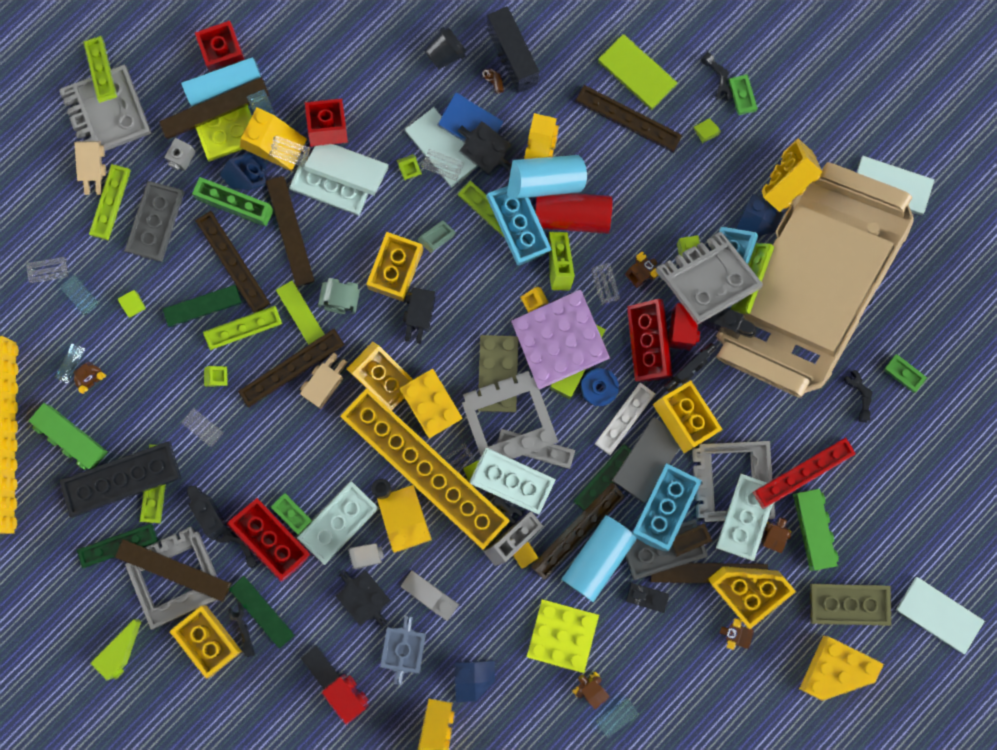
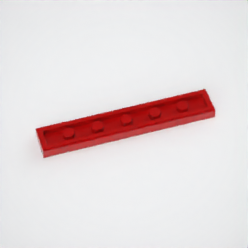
(804, 473)

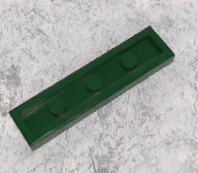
(202, 306)
(602, 479)
(109, 547)
(262, 612)

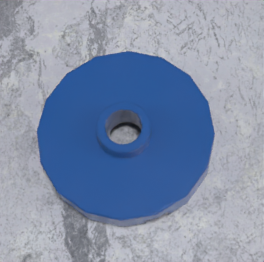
(599, 377)

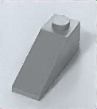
(513, 539)
(366, 555)
(430, 595)

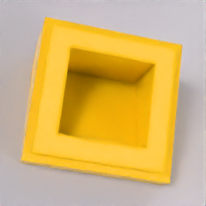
(534, 299)
(525, 555)

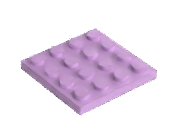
(560, 339)

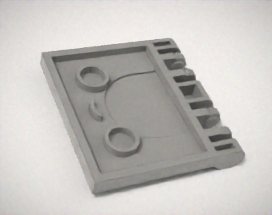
(110, 121)
(708, 278)

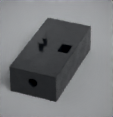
(512, 49)

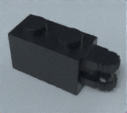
(420, 312)
(731, 324)
(206, 513)

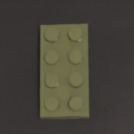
(498, 363)
(850, 604)

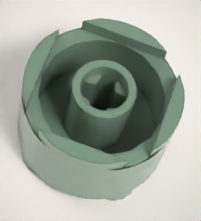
(339, 296)

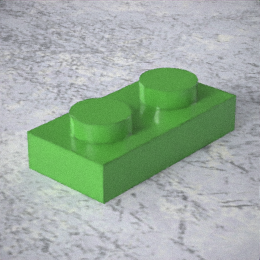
(742, 94)
(905, 373)
(291, 513)

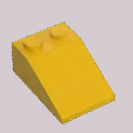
(260, 133)
(380, 375)
(404, 519)

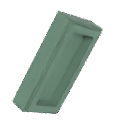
(436, 236)

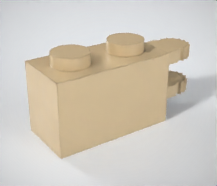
(89, 164)
(323, 382)

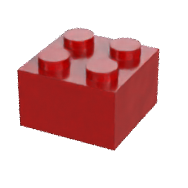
(219, 46)
(326, 122)
(682, 329)
(346, 698)

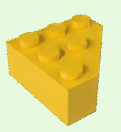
(542, 137)
(792, 176)
(751, 591)
(838, 670)
(436, 725)

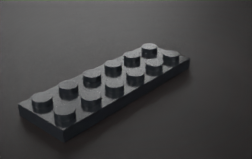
(120, 479)

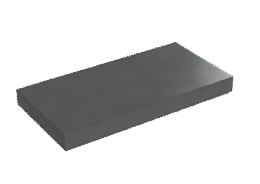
(154, 221)
(647, 460)
(642, 555)

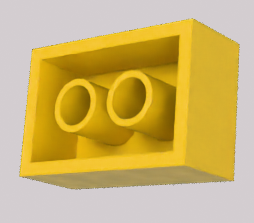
(395, 266)
(430, 403)
(687, 416)
(206, 641)

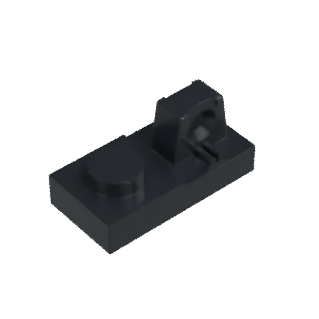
(647, 597)

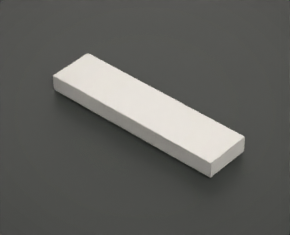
(624, 419)

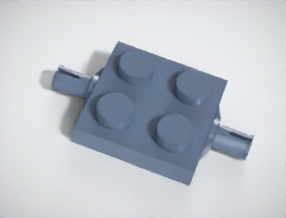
(403, 650)

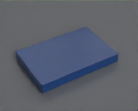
(466, 113)

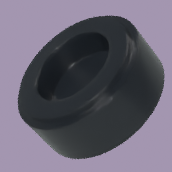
(381, 489)

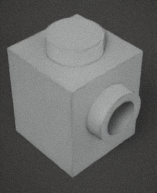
(179, 155)

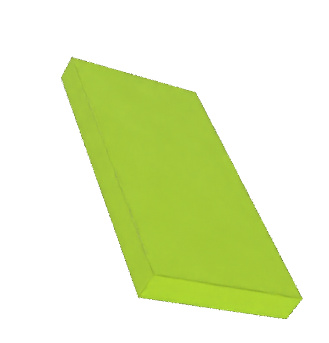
(637, 72)

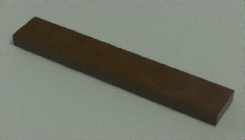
(211, 109)
(628, 118)
(290, 231)
(232, 262)
(291, 368)
(577, 531)
(173, 570)
(696, 572)

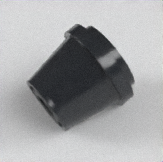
(445, 49)

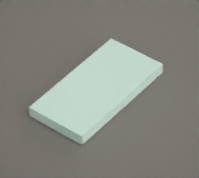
(430, 136)
(346, 167)
(916, 185)
(328, 191)
(512, 480)
(744, 520)
(338, 523)
(940, 615)

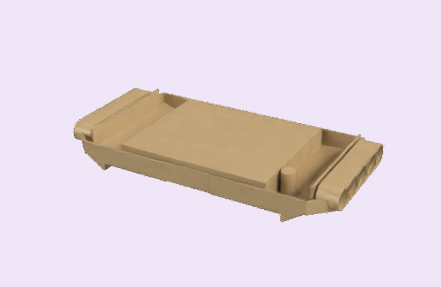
(820, 278)

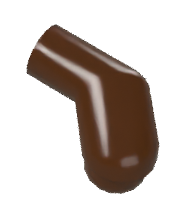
(494, 78)

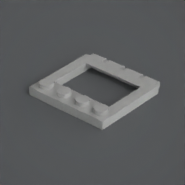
(521, 444)
(760, 469)
(180, 605)

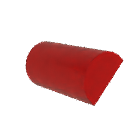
(575, 212)
(649, 341)
(269, 540)

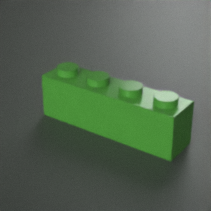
(232, 201)
(68, 436)
(815, 530)

